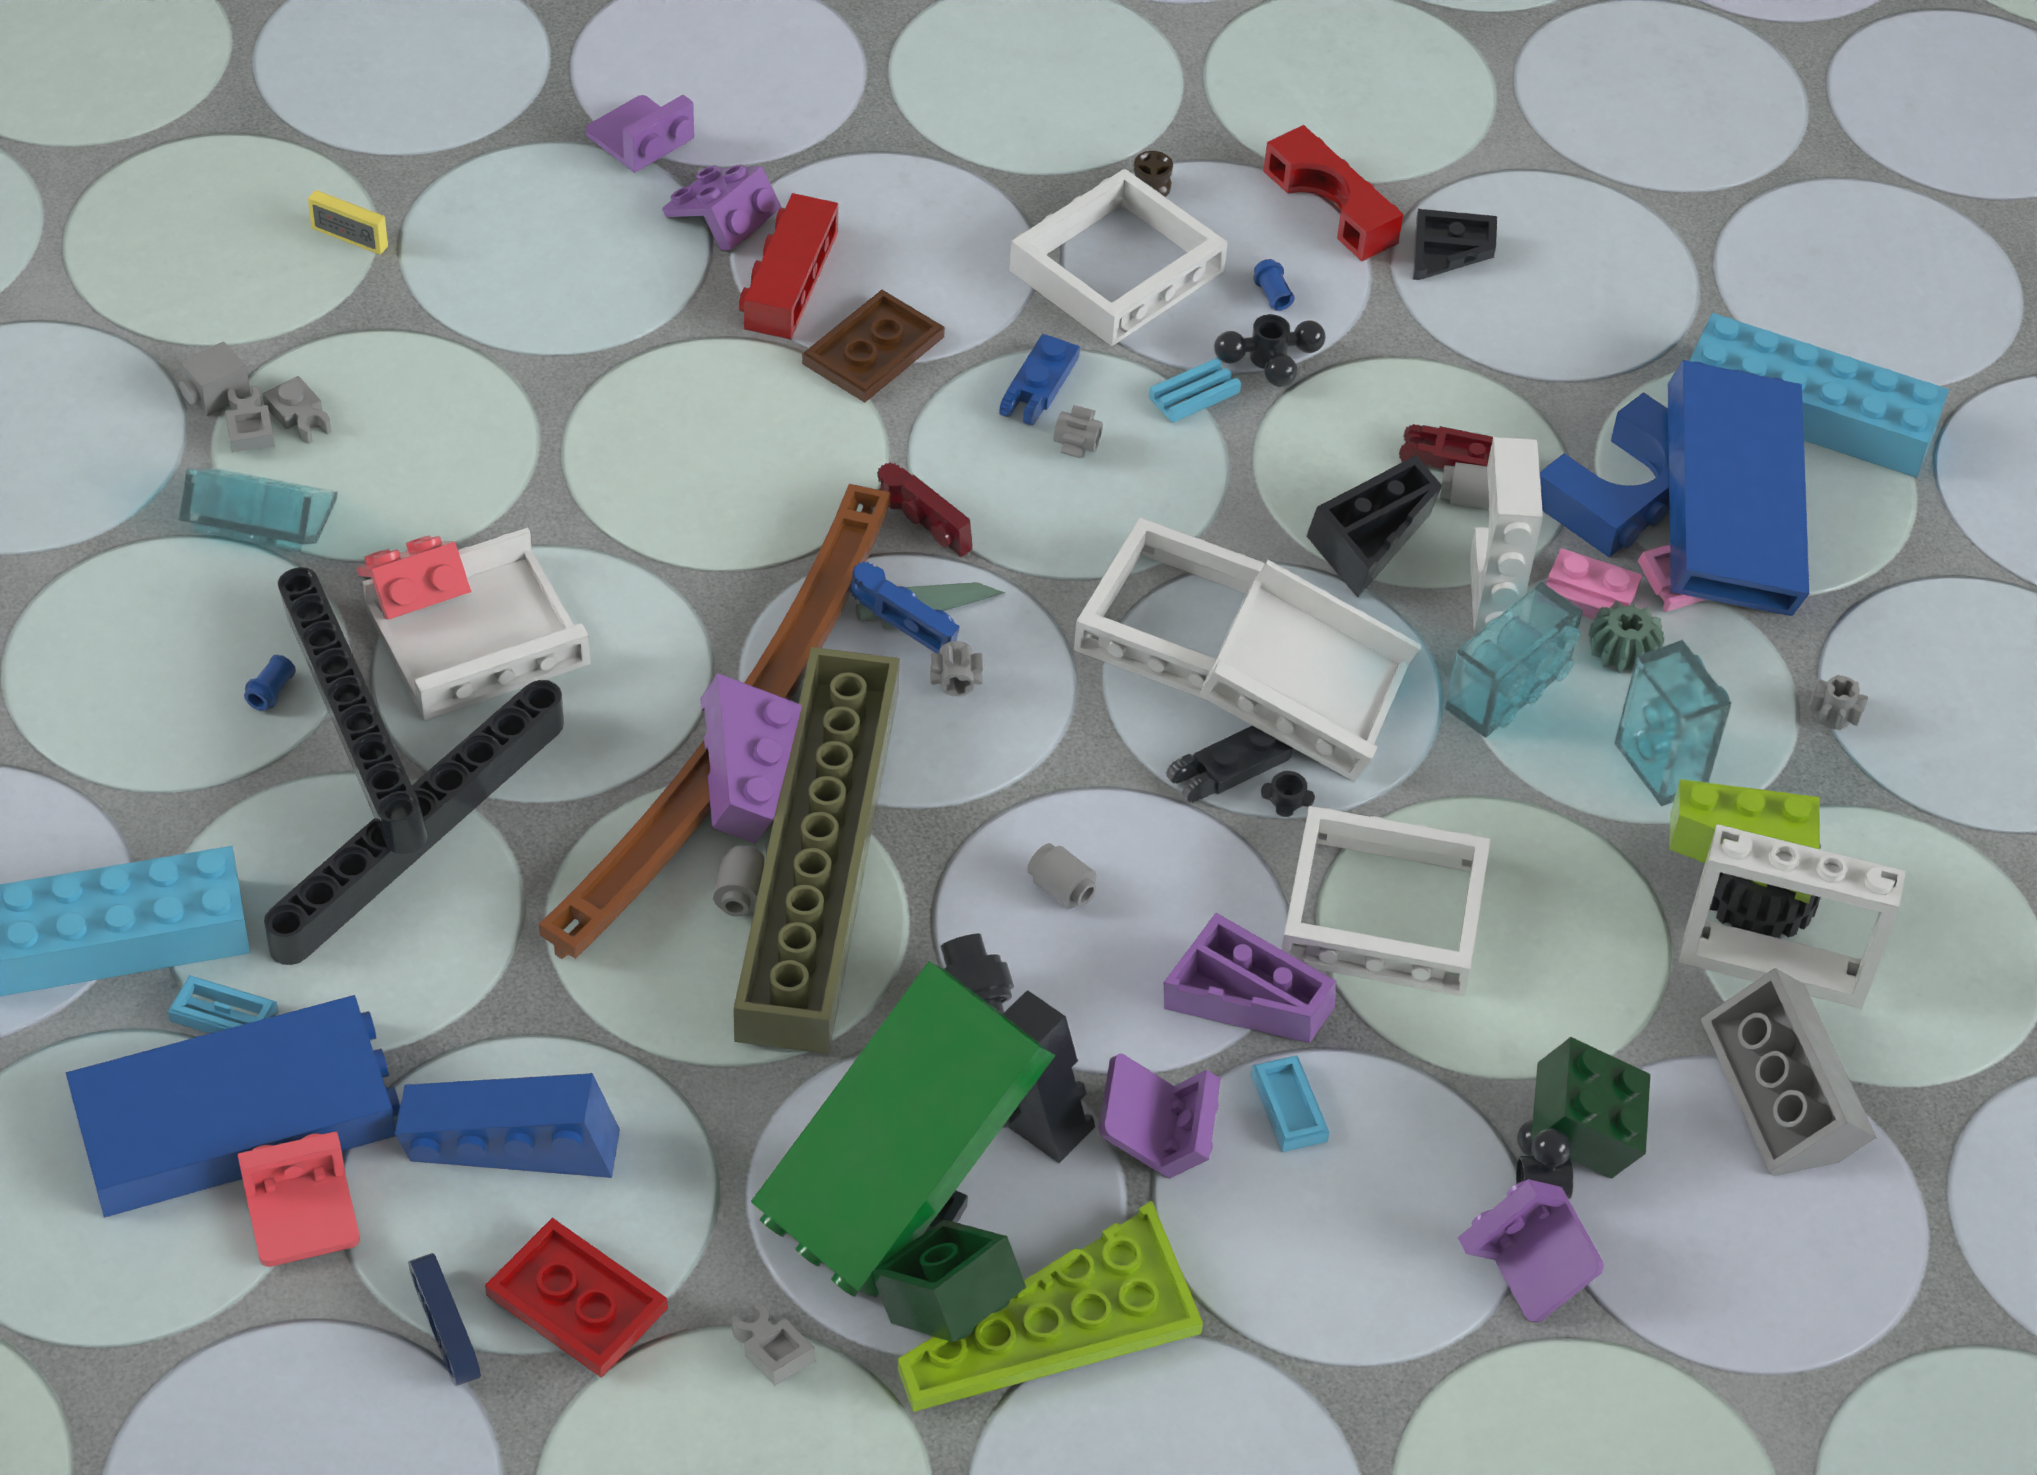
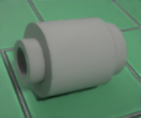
(1465, 485)
(1062, 876)
(739, 881)

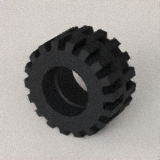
(1761, 908)

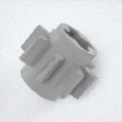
(1078, 431)
(956, 668)
(1838, 702)

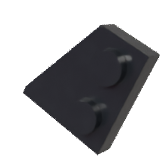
(1451, 241)

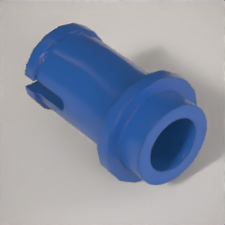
(1270, 277)
(264, 690)

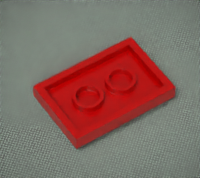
(576, 1297)

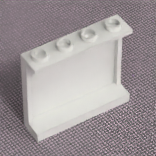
(487, 639)
(1309, 670)

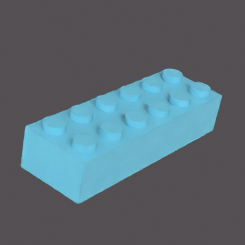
(1845, 400)
(120, 920)

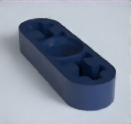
(444, 1319)

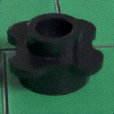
(1288, 793)

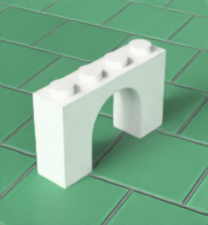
(1505, 551)

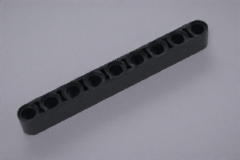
(353, 711)
(445, 795)

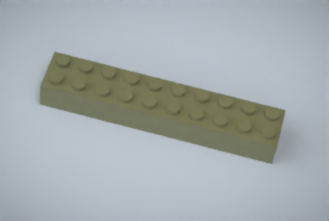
(817, 853)

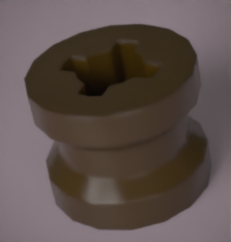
(1154, 170)

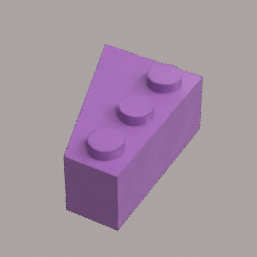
(748, 754)

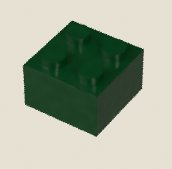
(1595, 1103)
(949, 1280)

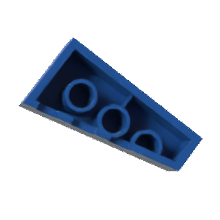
(511, 1124)

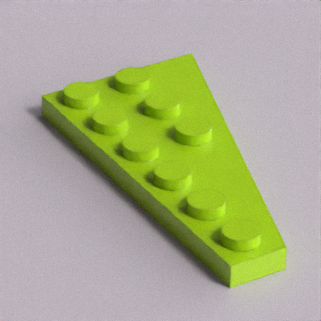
(1073, 1313)

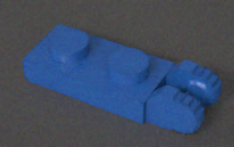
(1040, 377)
(902, 608)

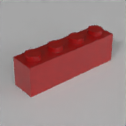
(789, 266)

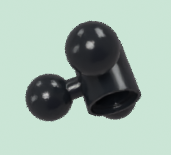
(1269, 346)
(1546, 1159)

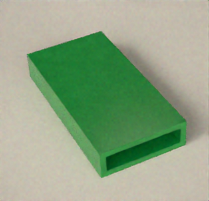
(900, 1129)

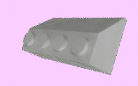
(1787, 1076)

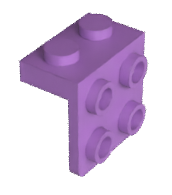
(644, 130)
(730, 200)
(1159, 1121)
(1536, 1247)

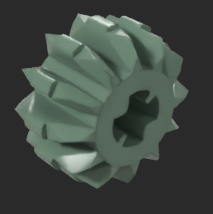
(1623, 634)

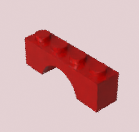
(1306, 164)

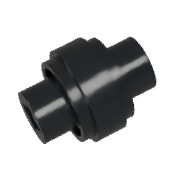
(980, 972)

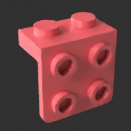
(417, 577)
(299, 1199)

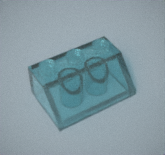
(255, 507)

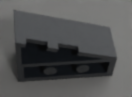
(1052, 1109)

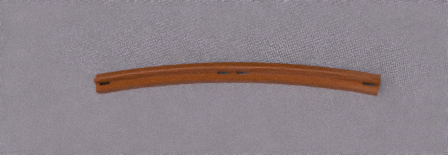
(686, 799)

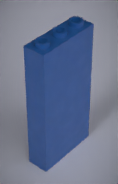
(1737, 488)
(185, 1110)

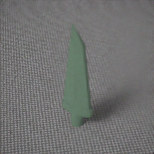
(939, 597)

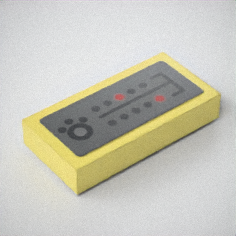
(348, 222)

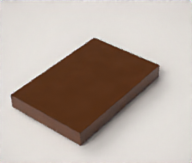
(873, 345)

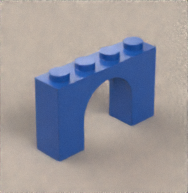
(1607, 512)

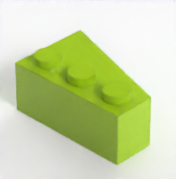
(1758, 811)

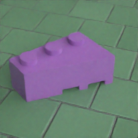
(1249, 984)

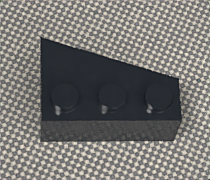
(1373, 521)

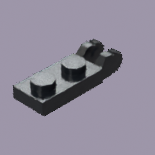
(1228, 763)

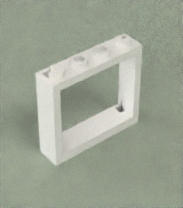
(1118, 319)
(1142, 651)
(1802, 870)
(1377, 956)

